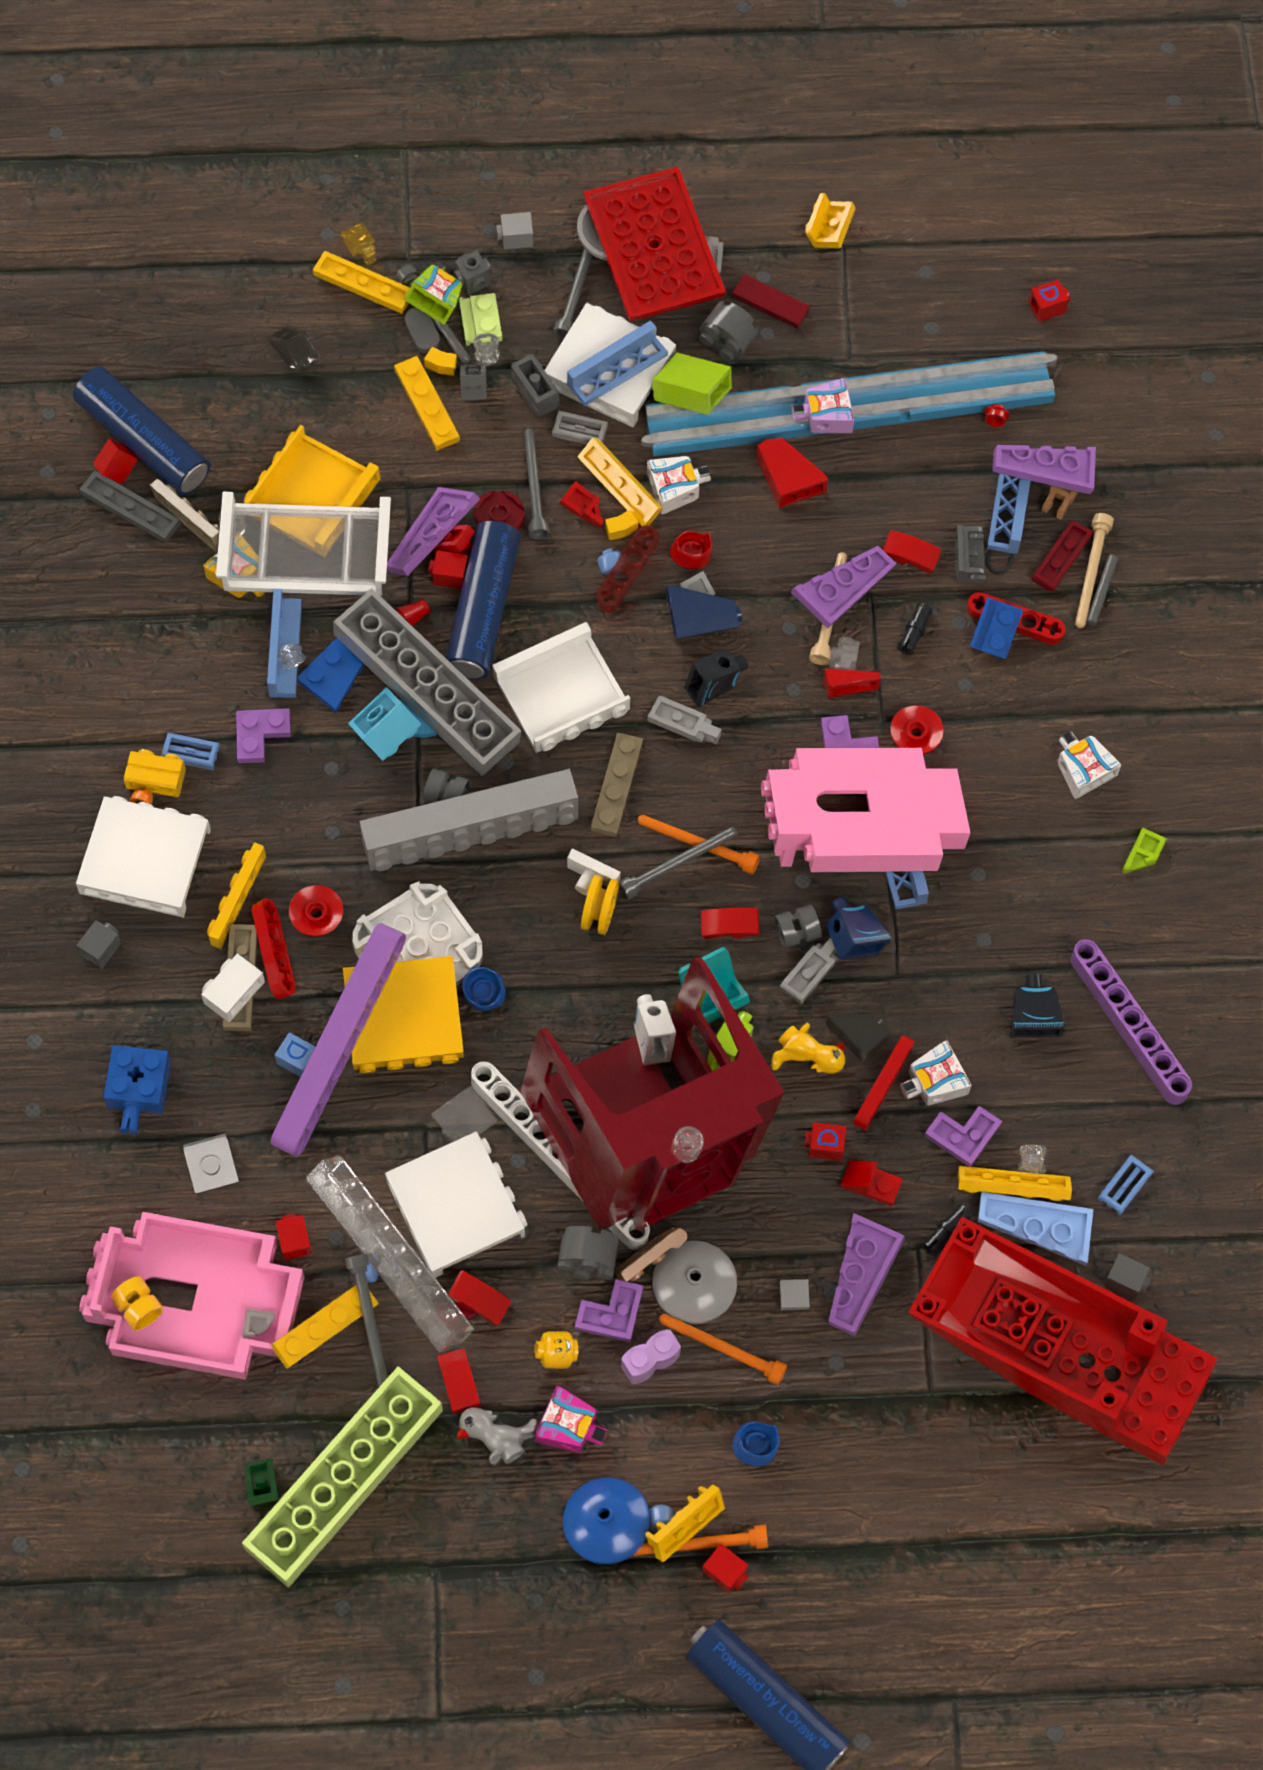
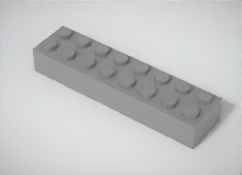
(426, 682)
(469, 820)

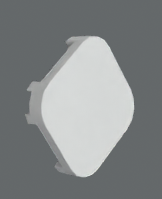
(431, 928)

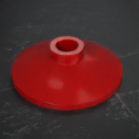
(917, 719)
(315, 899)

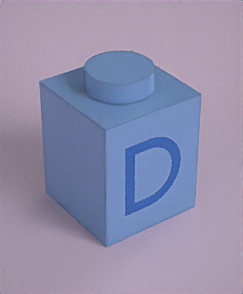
(294, 1054)

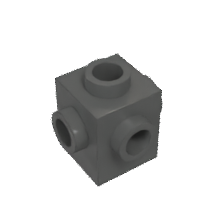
(472, 272)

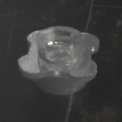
(291, 656)

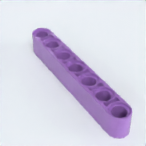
(1131, 1034)

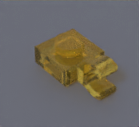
(360, 241)

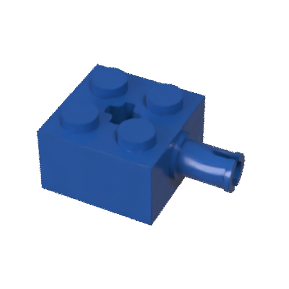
(141, 1096)

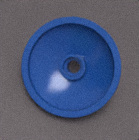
(610, 1538)

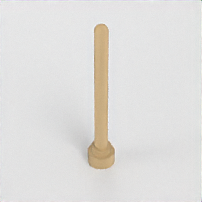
(1101, 525)
(821, 652)

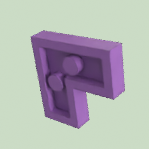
(257, 725)
(837, 734)
(967, 1141)
(613, 1320)

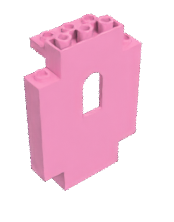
(909, 818)
(231, 1274)

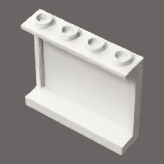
(591, 334)
(560, 688)
(142, 855)
(455, 1202)

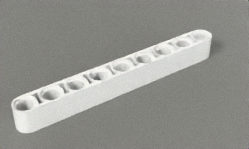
(527, 1128)

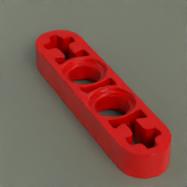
(1038, 617)
(278, 974)
(884, 1082)

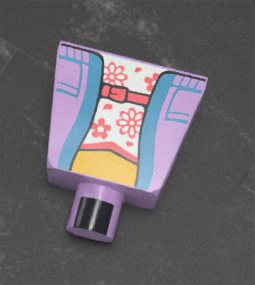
(827, 408)

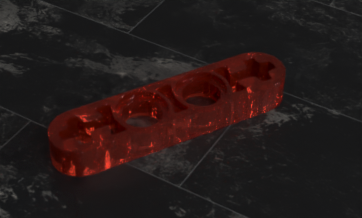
(627, 568)

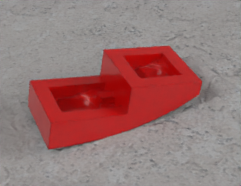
(910, 549)
(730, 922)
(479, 1297)
(458, 1380)

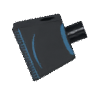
(713, 676)
(1036, 1011)

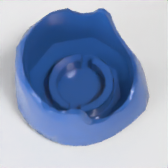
(483, 989)
(756, 1443)

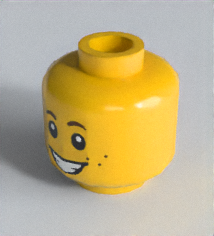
(556, 1350)

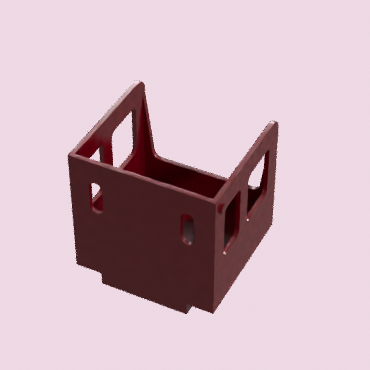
(632, 1115)

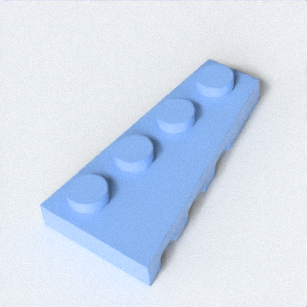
(1044, 1224)

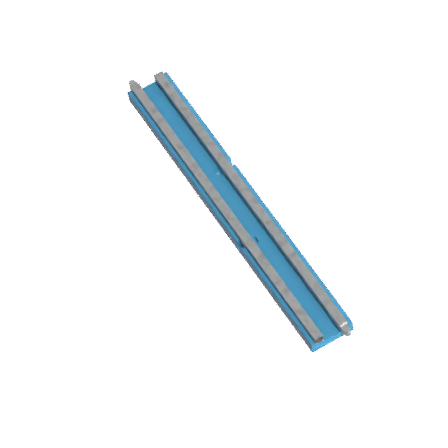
(874, 401)

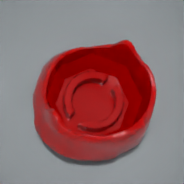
(692, 550)

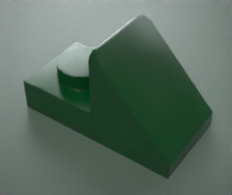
(261, 1483)

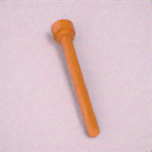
(746, 861)
(772, 1370)
(755, 1537)

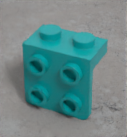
(722, 969)

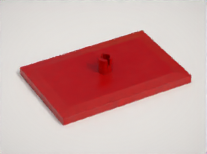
(654, 244)

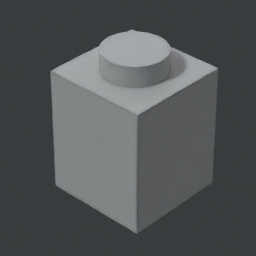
(515, 230)

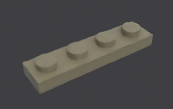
(182, 509)
(617, 784)
(242, 942)

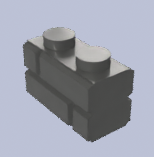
(535, 385)

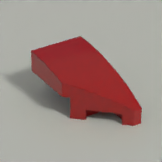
(583, 504)

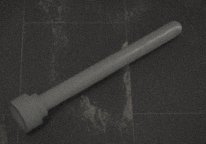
(406, 276)
(565, 323)
(538, 526)
(632, 885)
(358, 1267)

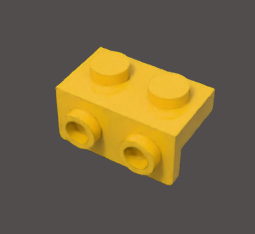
(829, 222)

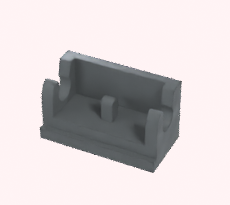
(969, 554)

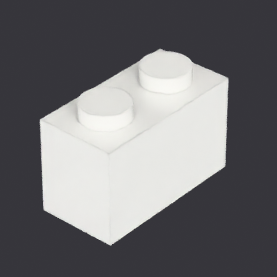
(232, 987)

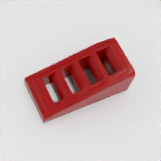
(848, 682)

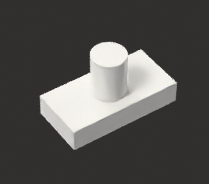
(588, 868)

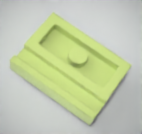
(480, 316)

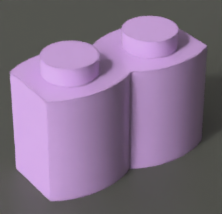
(658, 1353)

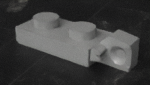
(683, 721)
(810, 971)

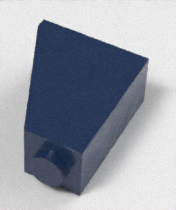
(700, 613)

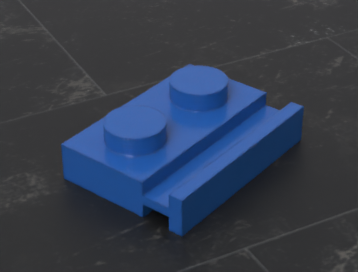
(996, 628)

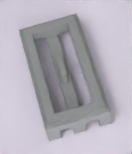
(577, 432)

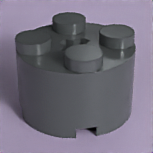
(728, 331)
(588, 1252)

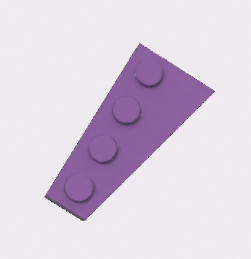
(1061, 468)
(865, 1265)

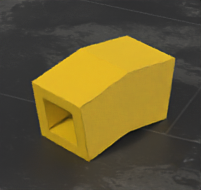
(441, 362)
(621, 526)

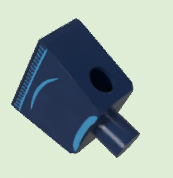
(856, 931)

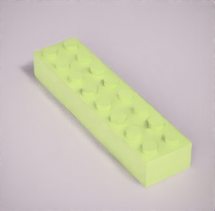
(342, 1476)

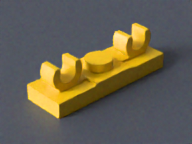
(686, 1522)

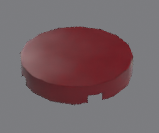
(500, 507)

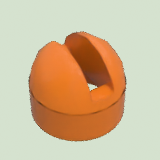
(142, 795)

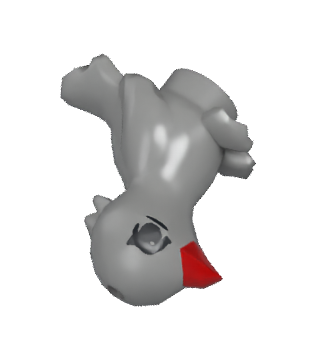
(500, 1439)

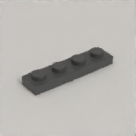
(130, 506)

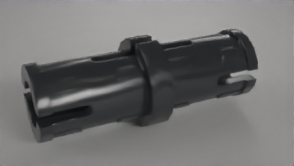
(915, 629)
(945, 1230)

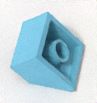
(385, 724)

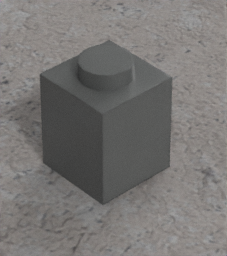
(99, 943)
(1128, 1277)

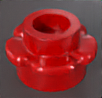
(996, 415)

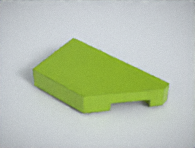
(1145, 851)

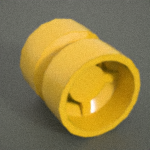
(137, 1304)

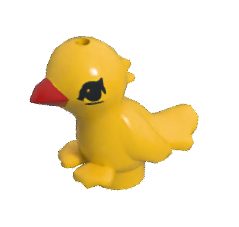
(803, 1047)

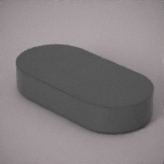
(421, 330)

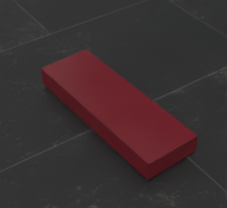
(771, 301)
(1062, 556)

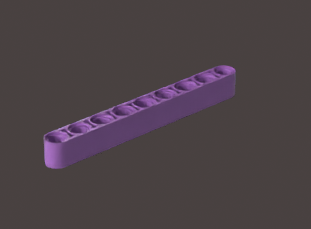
(338, 1039)

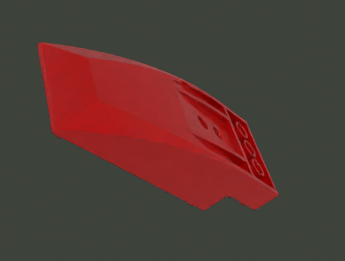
(1036, 1322)

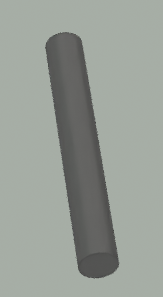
(1102, 590)

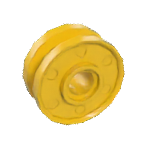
(599, 904)

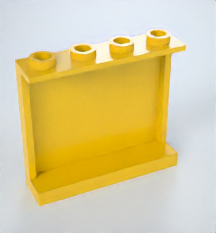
(313, 476)
(412, 1019)

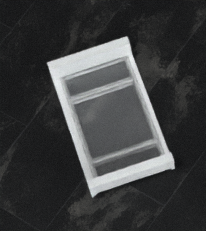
(303, 548)

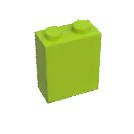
(692, 383)

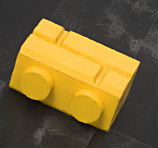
(155, 773)

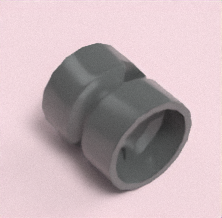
(442, 787)
(806, 923)

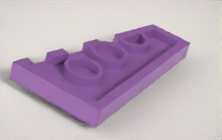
(431, 526)
(838, 590)

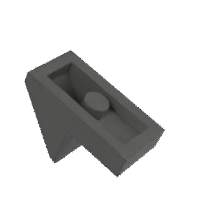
(473, 381)

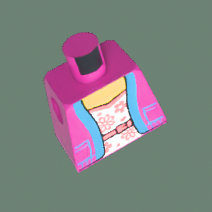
(569, 1423)

